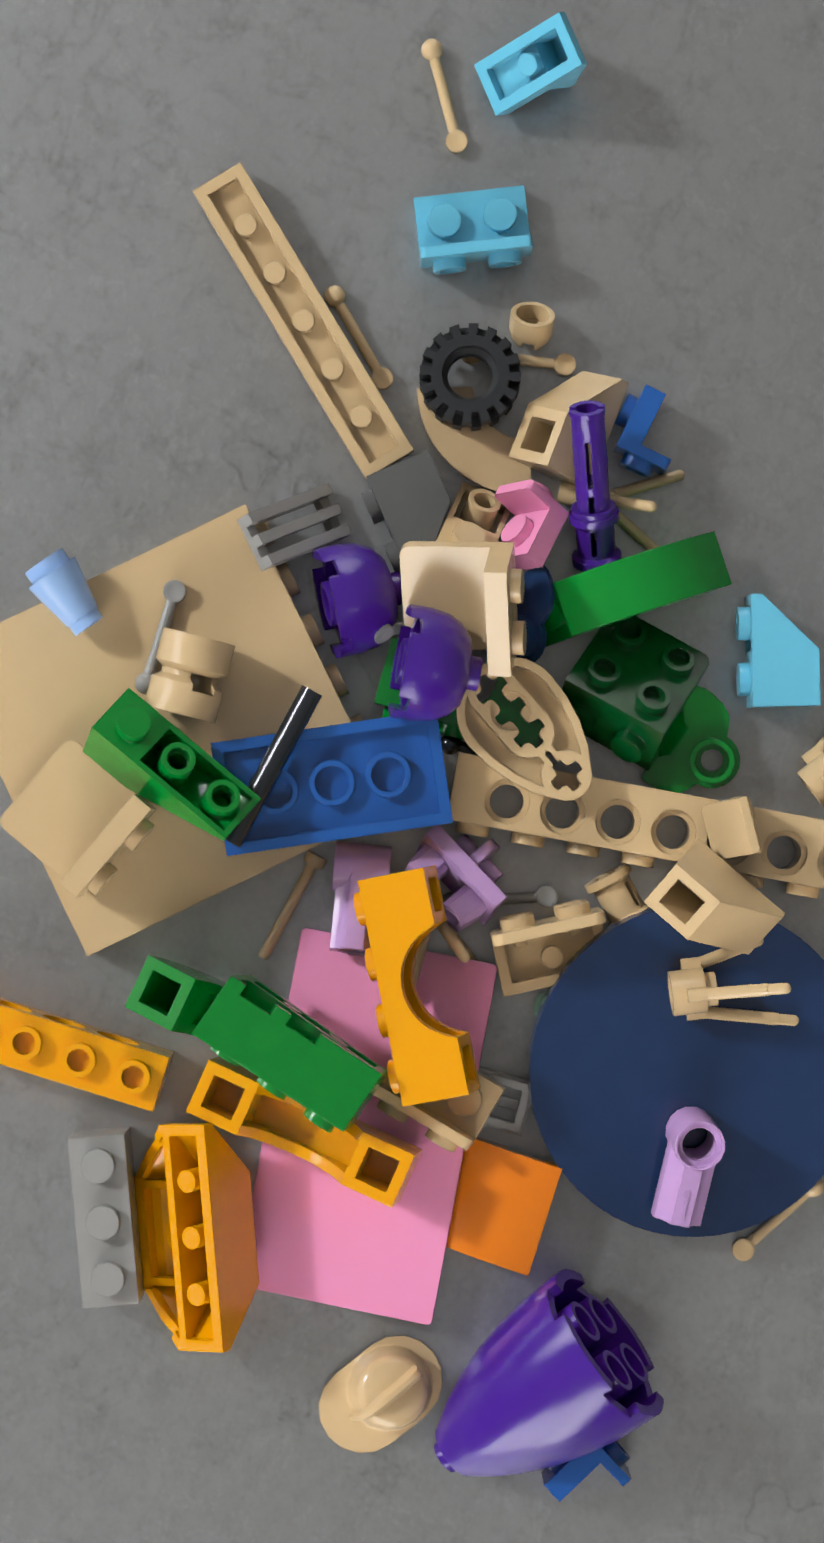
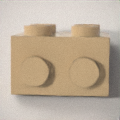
(473, 585)
(78, 819)
(535, 951)

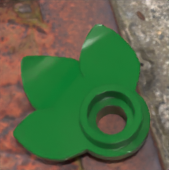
(695, 730)

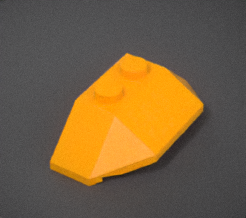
(196, 1235)

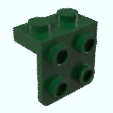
(633, 687)

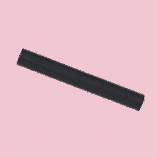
(277, 757)

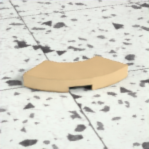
(475, 455)

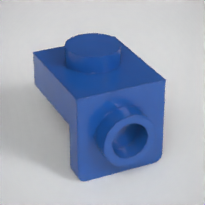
(636, 419)
(565, 1477)

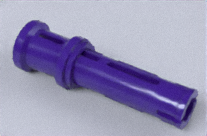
(593, 507)

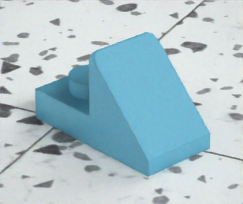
(532, 64)

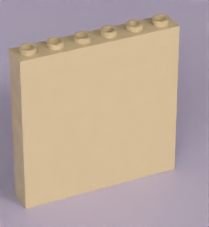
(64, 683)

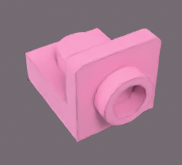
(535, 522)

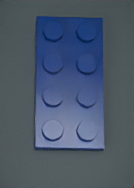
(345, 783)

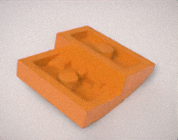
(501, 1205)

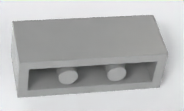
(106, 1217)

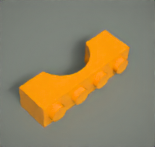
(428, 1056)
(357, 1158)

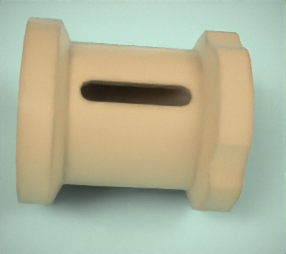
(616, 893)

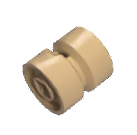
(189, 675)

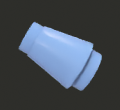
(64, 591)

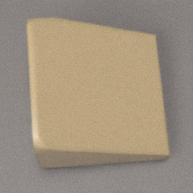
(732, 827)

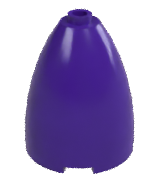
(547, 1386)

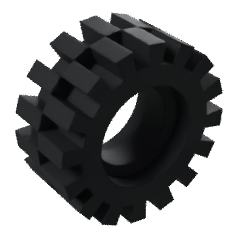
(470, 343)

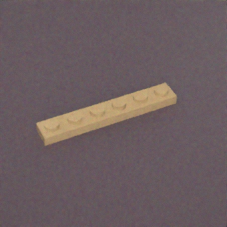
(303, 320)

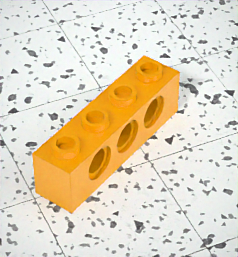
(82, 1055)

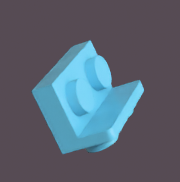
(473, 228)

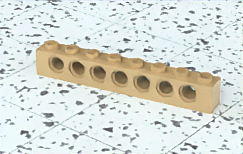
(647, 806)

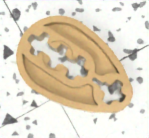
(560, 733)

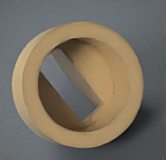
(531, 324)

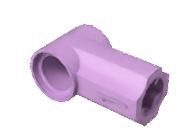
(352, 864)
(687, 1171)

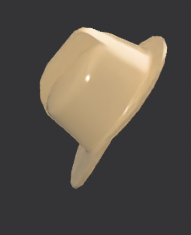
(380, 1394)

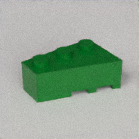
(290, 1052)

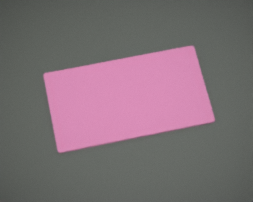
(324, 1237)

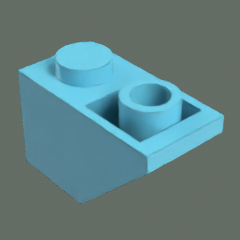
(780, 658)

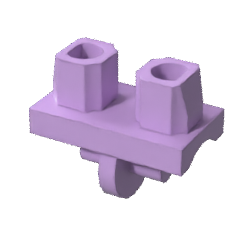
(466, 873)

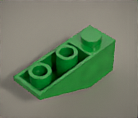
(167, 767)

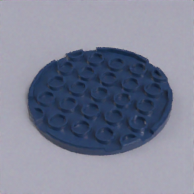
(619, 1064)

